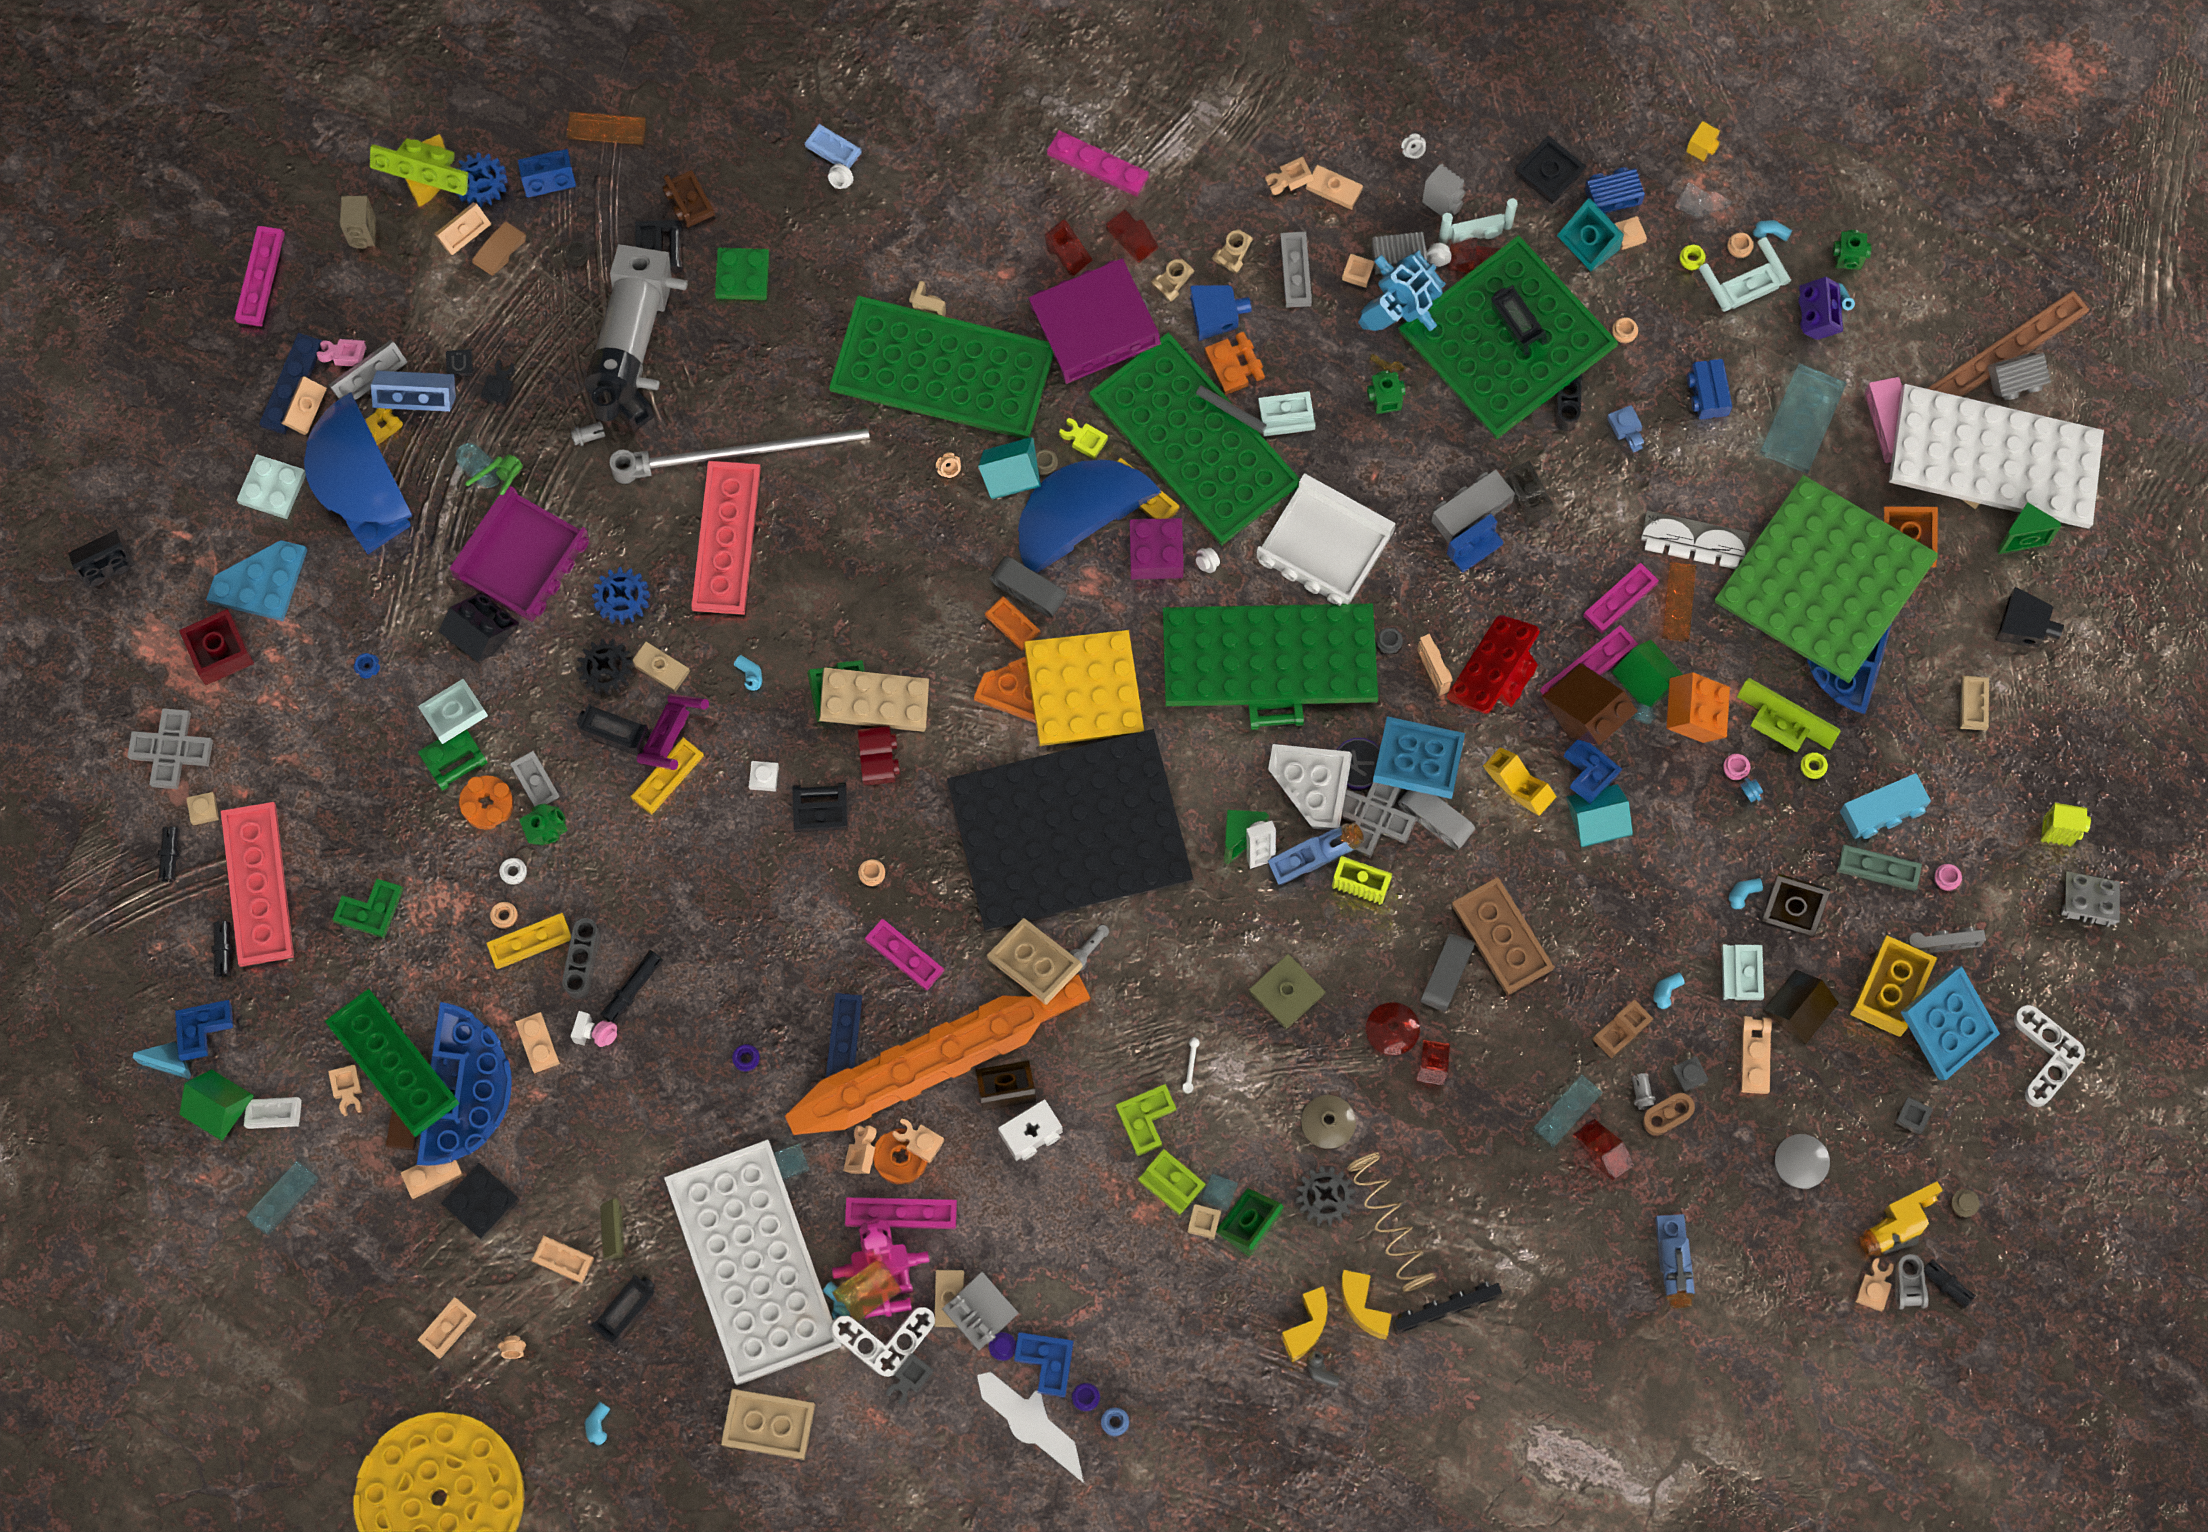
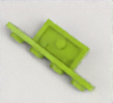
(421, 164)
(1784, 719)

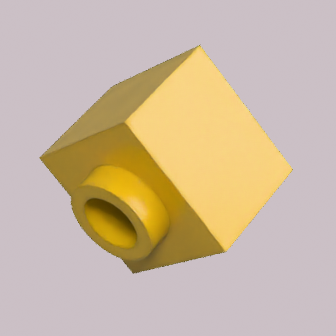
(1703, 141)

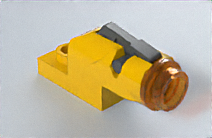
(1903, 1223)

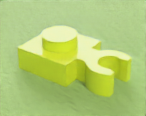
(1086, 440)

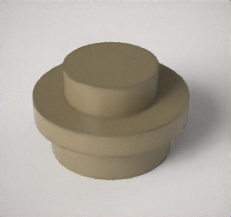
(1046, 461)
(1965, 1203)

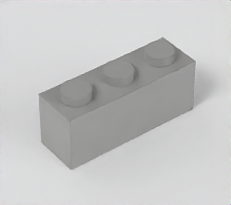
(1472, 505)

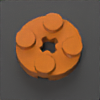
(494, 814)
(886, 1165)

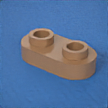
(1667, 1114)

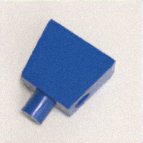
(1216, 309)

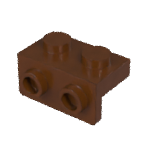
(688, 197)

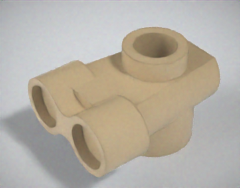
(1229, 255)
(1168, 283)

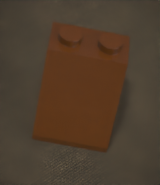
(1588, 705)

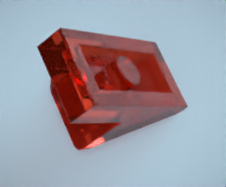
(1132, 235)
(1068, 248)
(1468, 255)
(1434, 1062)

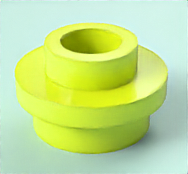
(1692, 250)
(1817, 759)

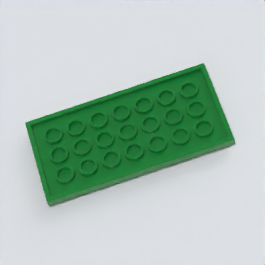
(942, 367)
(1200, 451)
(1269, 654)

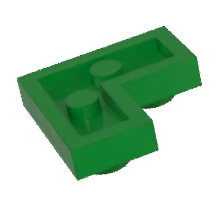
(374, 915)

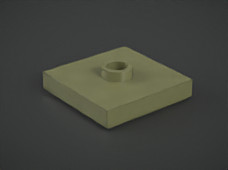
(1287, 991)

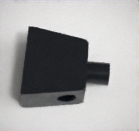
(2027, 620)

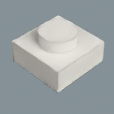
(763, 776)
(582, 1028)

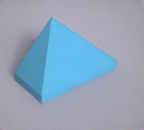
(163, 1058)

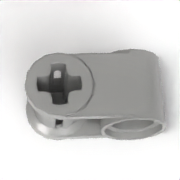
(1910, 1285)

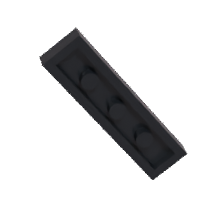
(1457, 1303)

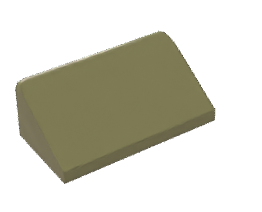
(612, 1229)

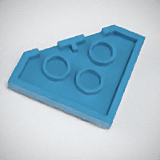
(260, 582)

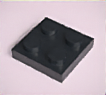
(1550, 169)
(480, 1201)

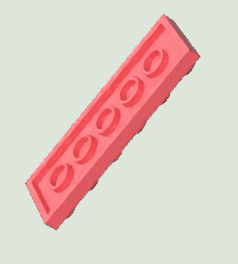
(726, 537)
(257, 884)

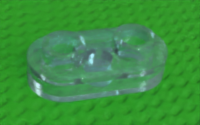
(476, 463)

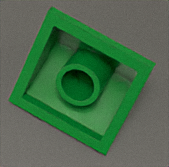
(2030, 530)
(1646, 673)
(1235, 834)
(213, 1103)
(1250, 1221)

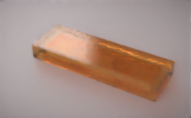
(606, 128)
(1679, 602)

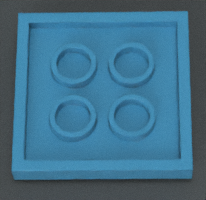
(1419, 757)
(1950, 1023)

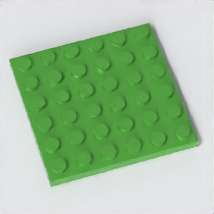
(1826, 578)

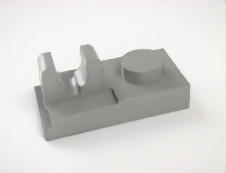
(534, 779)

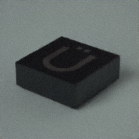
(460, 363)

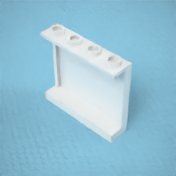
(1326, 541)

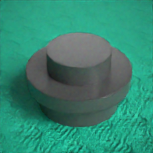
(1389, 640)

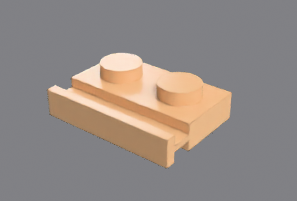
(1434, 665)

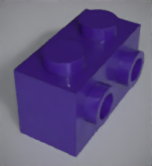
(1820, 308)

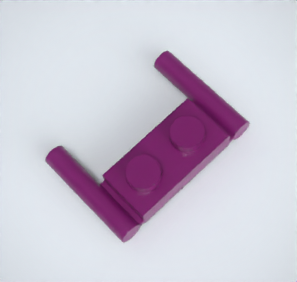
(667, 730)

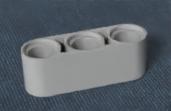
(1437, 817)

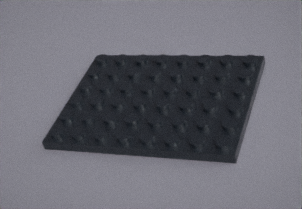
(1069, 830)

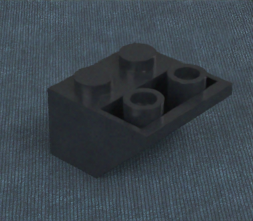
(101, 559)
(477, 626)

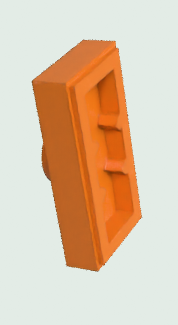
(1012, 622)

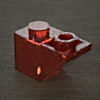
(1604, 1149)

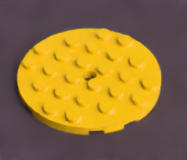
(435, 1455)

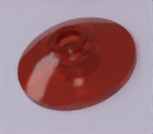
(1389, 1041)

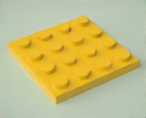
(1083, 687)

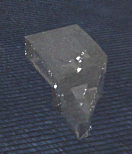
(1700, 203)

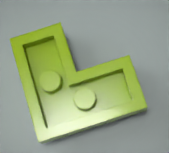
(1138, 1117)

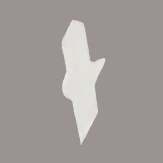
(1030, 1422)

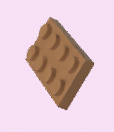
(1502, 936)

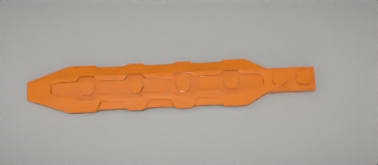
(928, 1060)

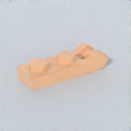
(1755, 1056)

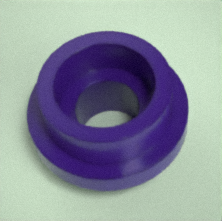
(742, 1050)

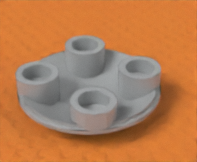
(1802, 1161)

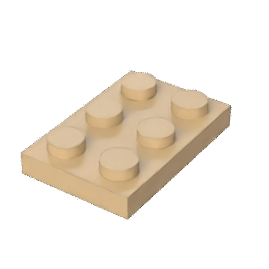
(1034, 961)
(768, 1424)

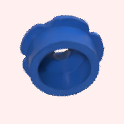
(364, 659)

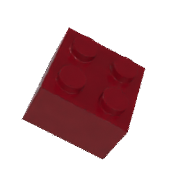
(216, 647)

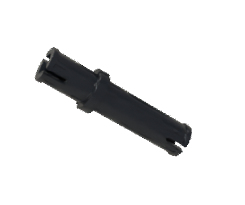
(624, 996)

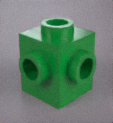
(1851, 250)
(1386, 392)
(543, 824)

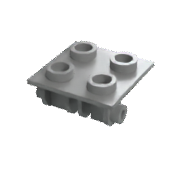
(2091, 898)
(980, 1311)

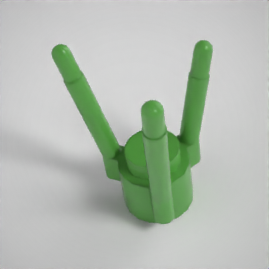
(506, 470)

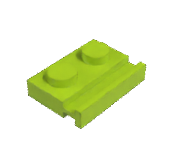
(1171, 1182)

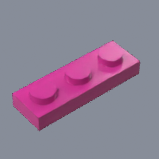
(1621, 598)
(904, 954)

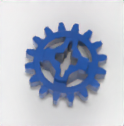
(480, 181)
(615, 604)

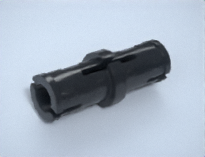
(168, 854)
(222, 949)
(1949, 1283)

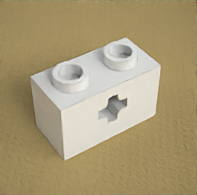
(1037, 1118)

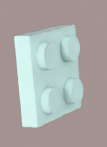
(271, 486)
(452, 711)

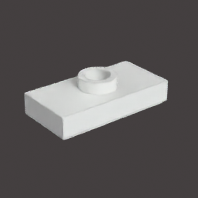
(273, 1112)

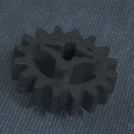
(607, 655)

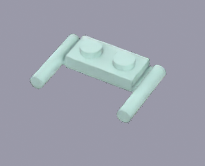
(1484, 227)
(1751, 284)

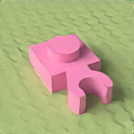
(344, 353)

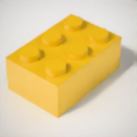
(1892, 984)

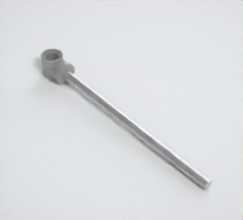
(641, 464)

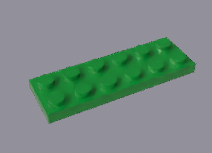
(392, 1062)

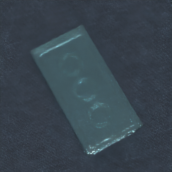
(1803, 418)

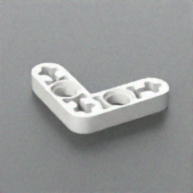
(2058, 1057)
(879, 1349)

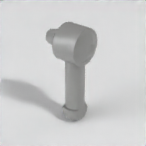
(1082, 953)

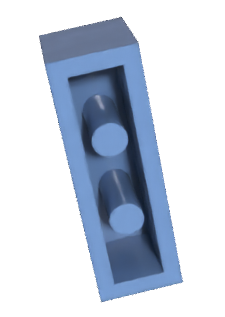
(413, 391)

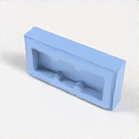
(832, 147)

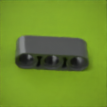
(1028, 586)
(585, 970)
(1447, 972)

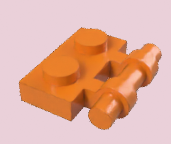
(1227, 366)

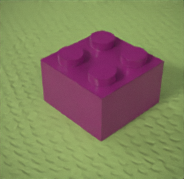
(1156, 548)

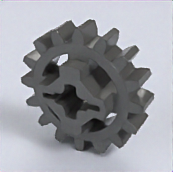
(1335, 1203)

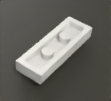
(1260, 843)

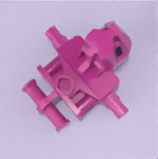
(878, 1245)

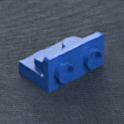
(546, 173)
(373, 535)
(1475, 544)

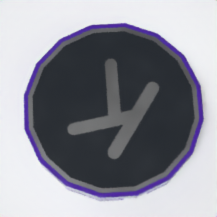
(1363, 762)

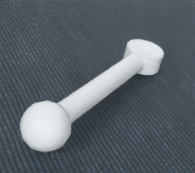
(1188, 1087)

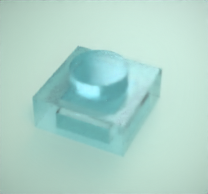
(791, 1161)
(1220, 1192)

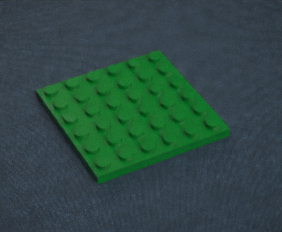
(1481, 358)

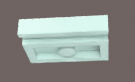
(1287, 413)
(1742, 972)

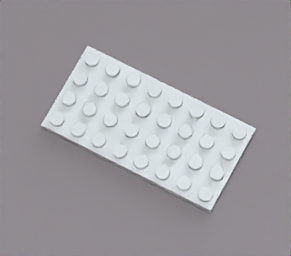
(1996, 455)
(752, 1262)

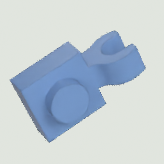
(1627, 425)

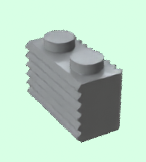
(1444, 191)
(1397, 247)
(2019, 374)

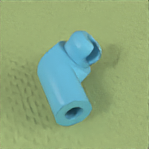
(1773, 227)
(1846, 301)
(752, 672)
(1741, 890)
(1664, 989)
(839, 1308)
(593, 1424)

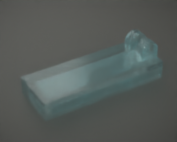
(1567, 1110)
(282, 1198)

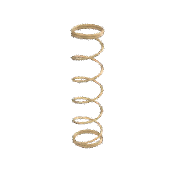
(1420, 1280)

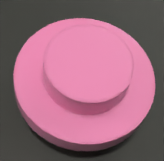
(1736, 767)
(1947, 877)
(604, 1033)

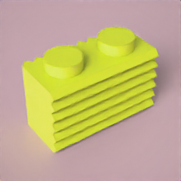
(2065, 824)
(1361, 880)

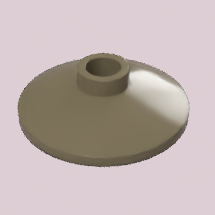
(1328, 1135)

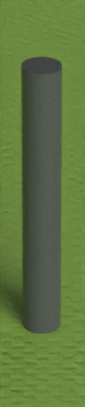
(1231, 409)

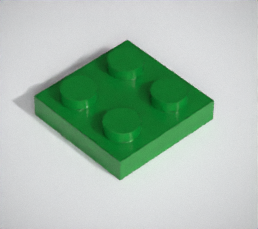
(742, 273)

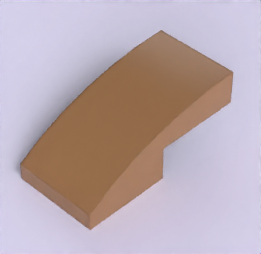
(498, 247)
(1622, 1029)

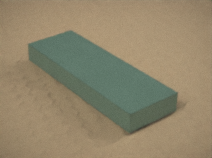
(1879, 867)

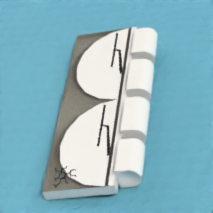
(1689, 535)

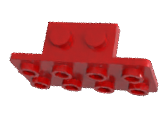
(1497, 667)

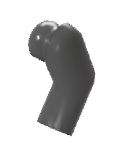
(1318, 1370)

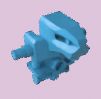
(1406, 293)

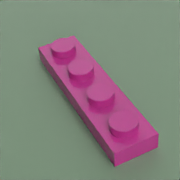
(1098, 163)
(259, 276)
(1601, 656)
(902, 1212)

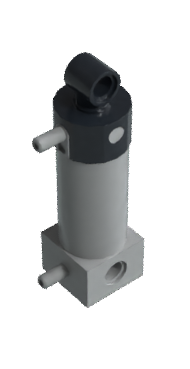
(639, 290)

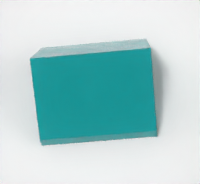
(1591, 235)
(1010, 468)
(1603, 819)

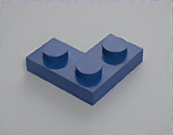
(1596, 769)
(197, 1021)
(1053, 1357)

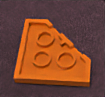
(1008, 690)

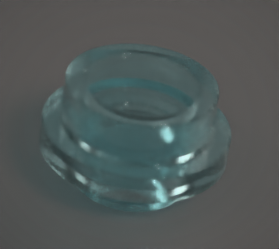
(1644, 714)

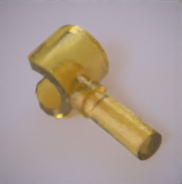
(1386, 365)

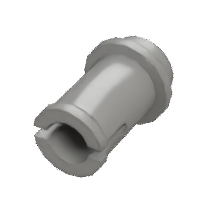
(587, 433)
(1642, 1090)

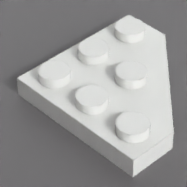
(1313, 781)

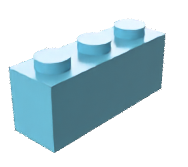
(1885, 807)

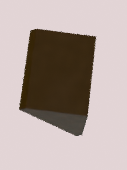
(1795, 904)
(1801, 1005)
(1006, 1085)

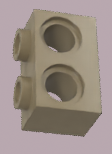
(358, 221)

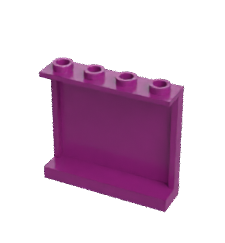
(1094, 320)
(519, 554)

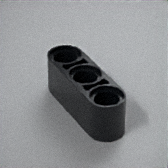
(1568, 404)

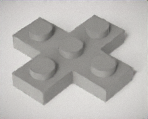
(170, 748)
(1377, 816)

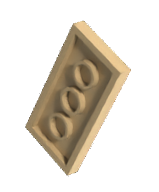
(874, 699)

